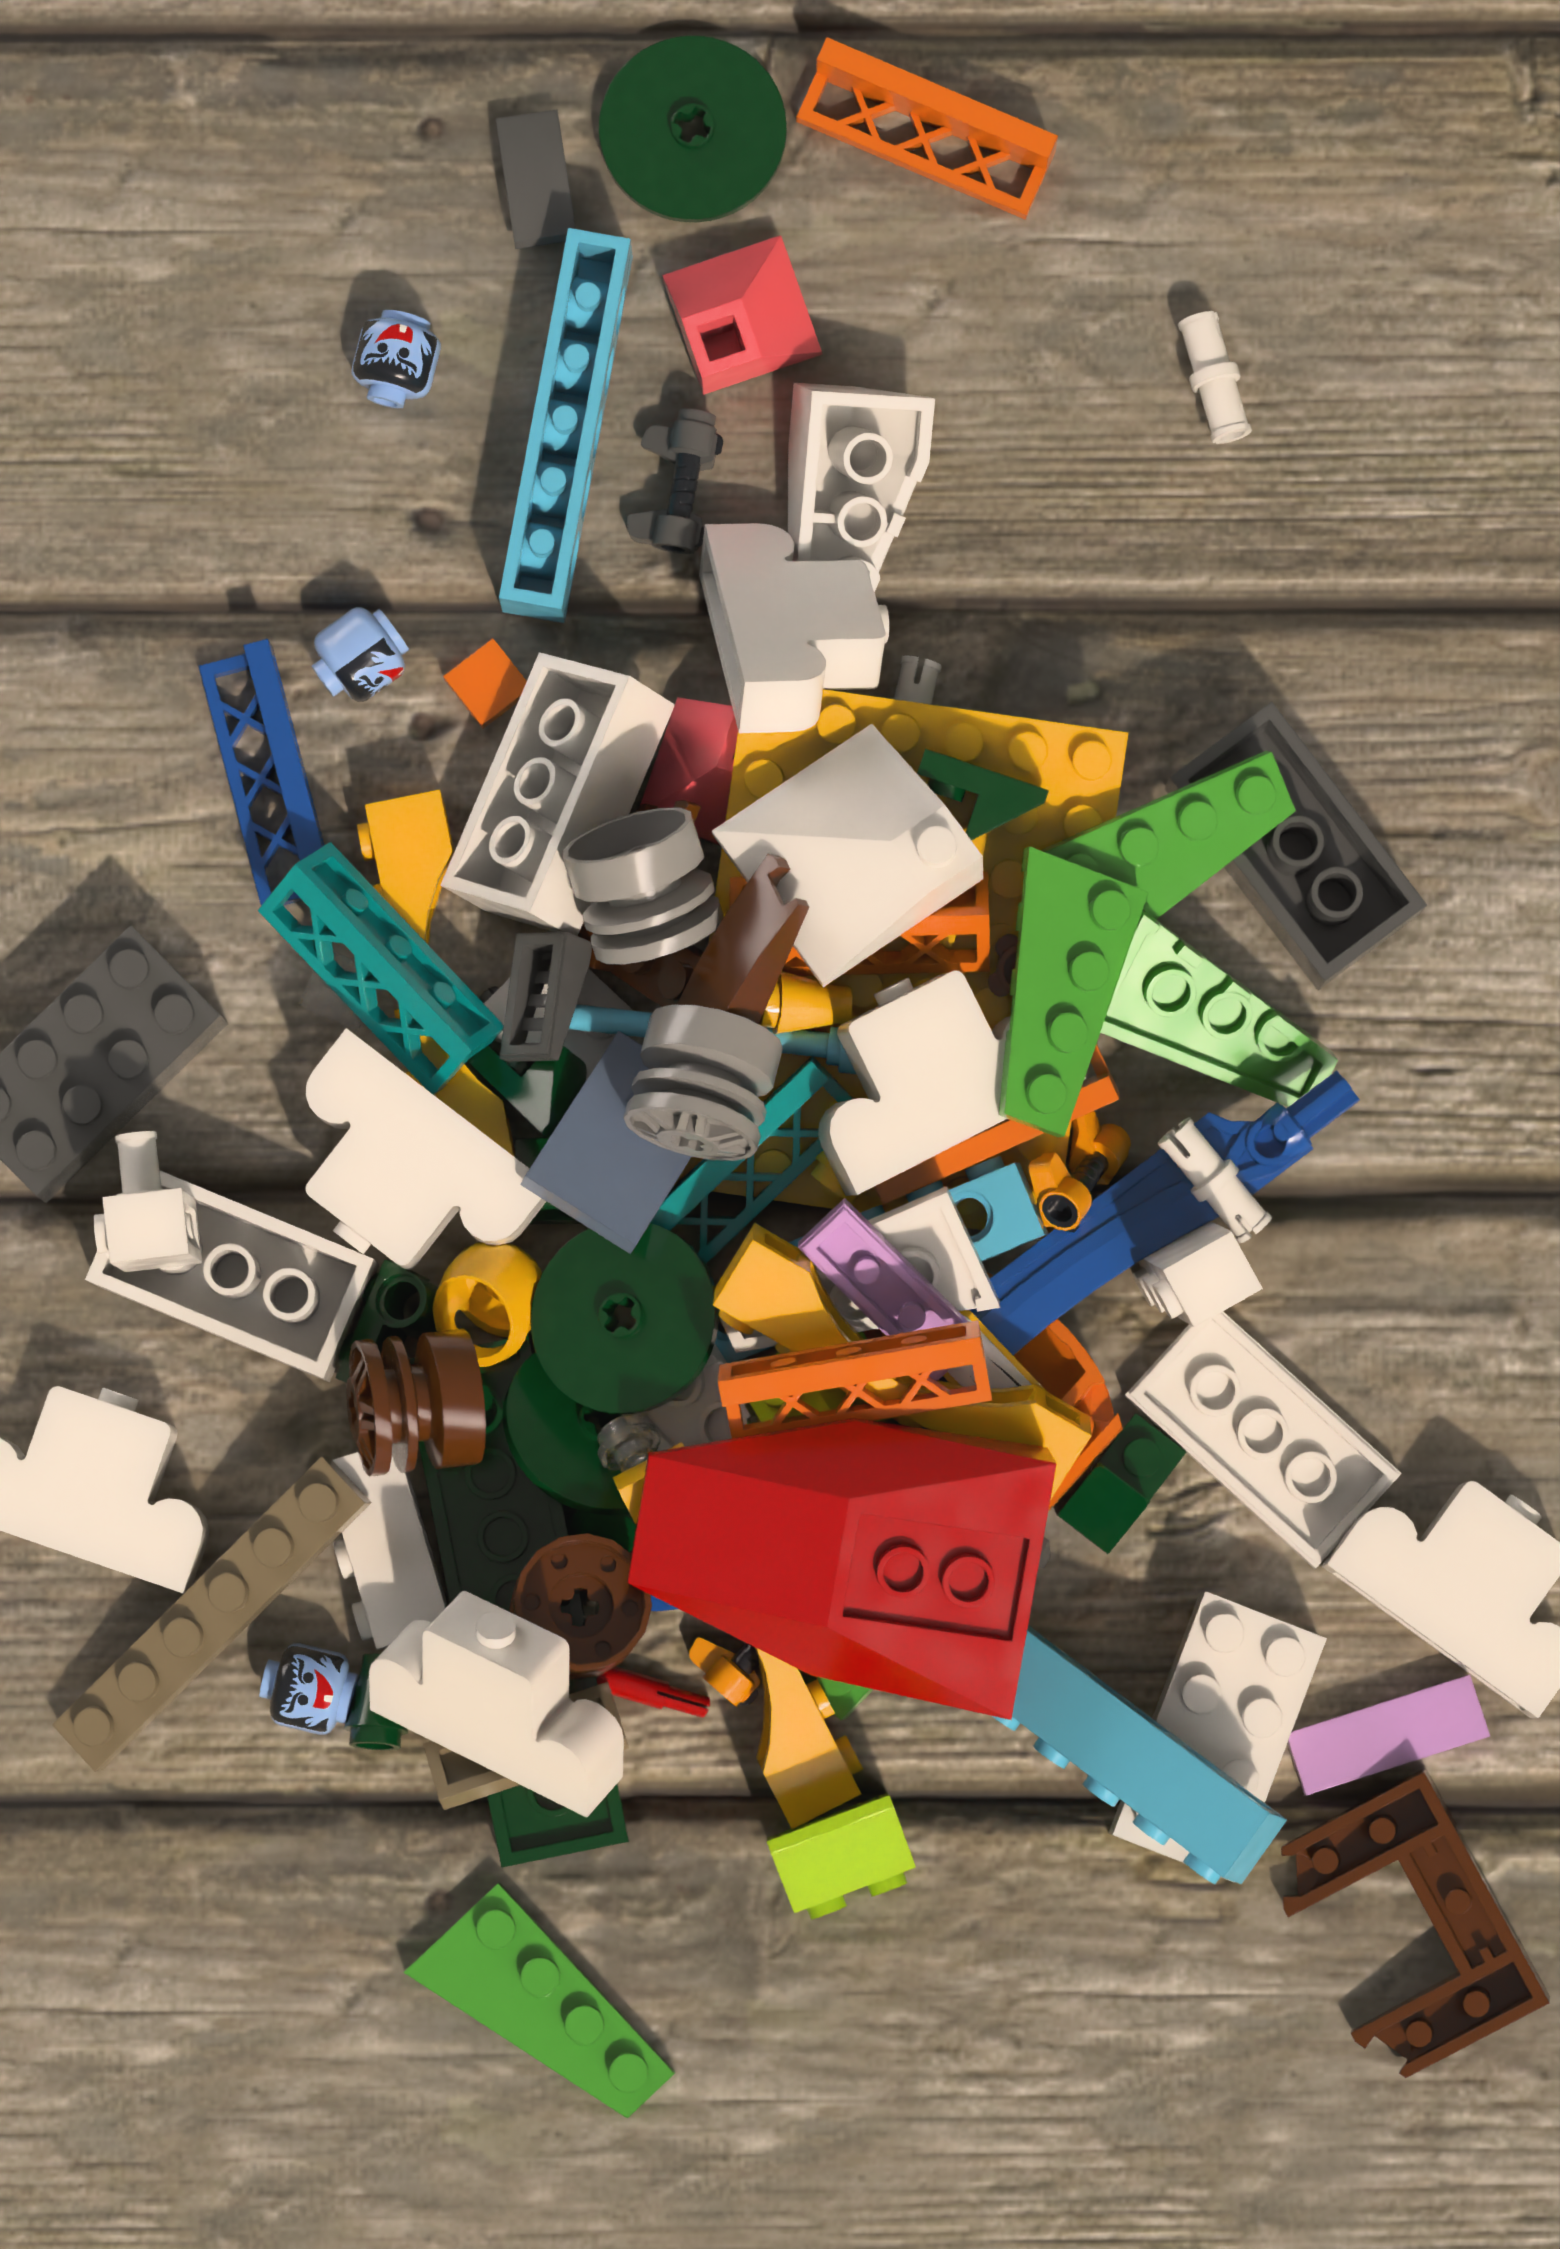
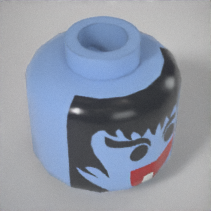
(396, 358)
(359, 654)
(309, 1688)

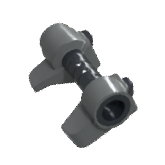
(692, 448)

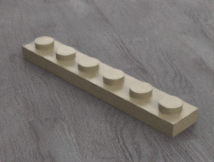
(211, 1613)

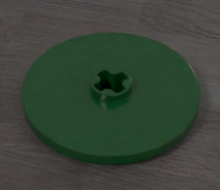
(674, 84)
(624, 1367)
(557, 1444)

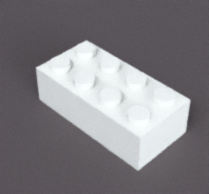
(560, 770)
(255, 1284)
(1232, 1698)

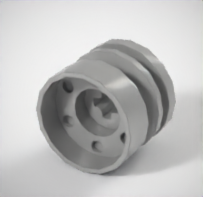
(643, 885)
(703, 1082)

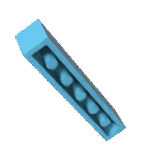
(1141, 1764)

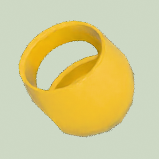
(494, 1291)

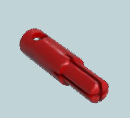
(644, 1690)

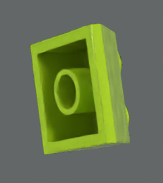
(842, 1855)

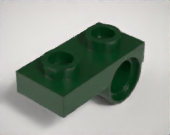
(384, 1310)

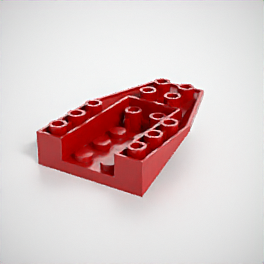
(856, 1552)

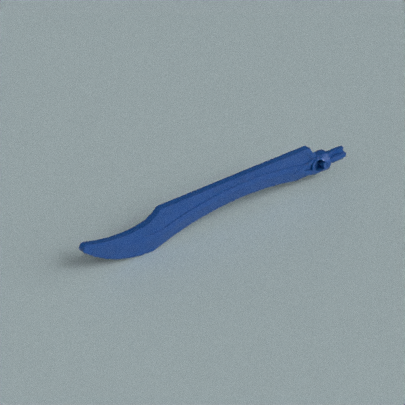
(1144, 1215)

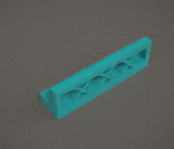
(386, 958)
(710, 1173)

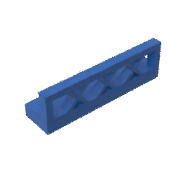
(285, 757)

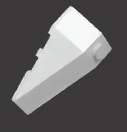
(853, 470)

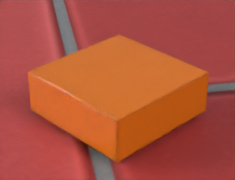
(486, 683)

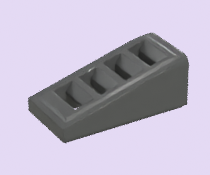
(529, 972)

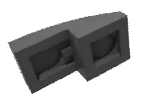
(535, 178)

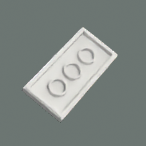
(1263, 1435)

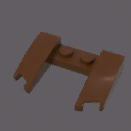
(741, 958)
(1494, 1972)

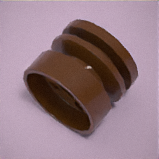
(426, 1401)
(599, 1573)

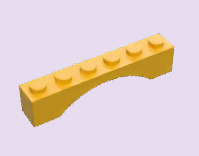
(412, 854)
(780, 1295)
(795, 1749)

